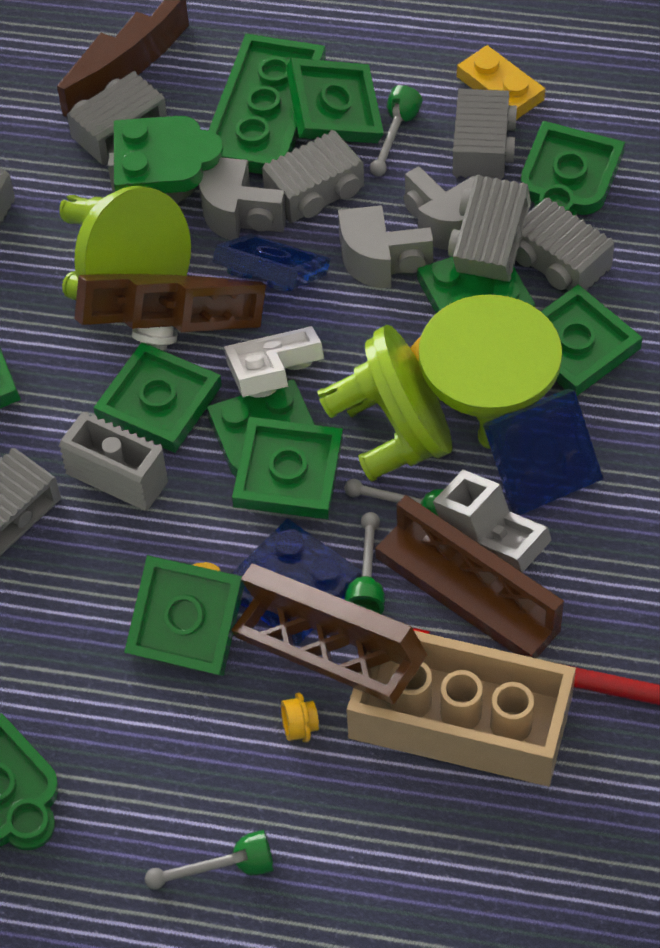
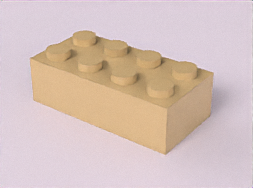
(471, 710)

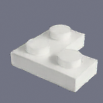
(261, 362)

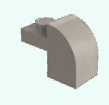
(233, 204)
(434, 205)
(373, 253)
(481, 512)

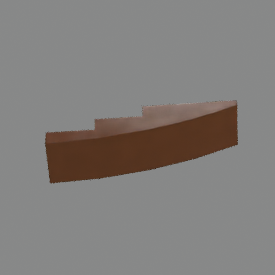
(133, 49)
(169, 300)

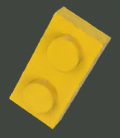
(492, 71)

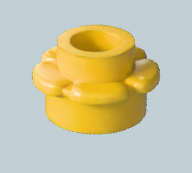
(299, 718)

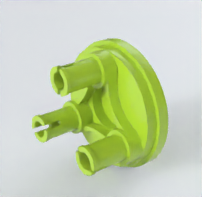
(127, 234)
(489, 356)
(397, 385)

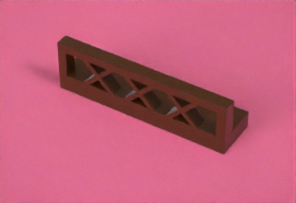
(471, 580)
(331, 616)

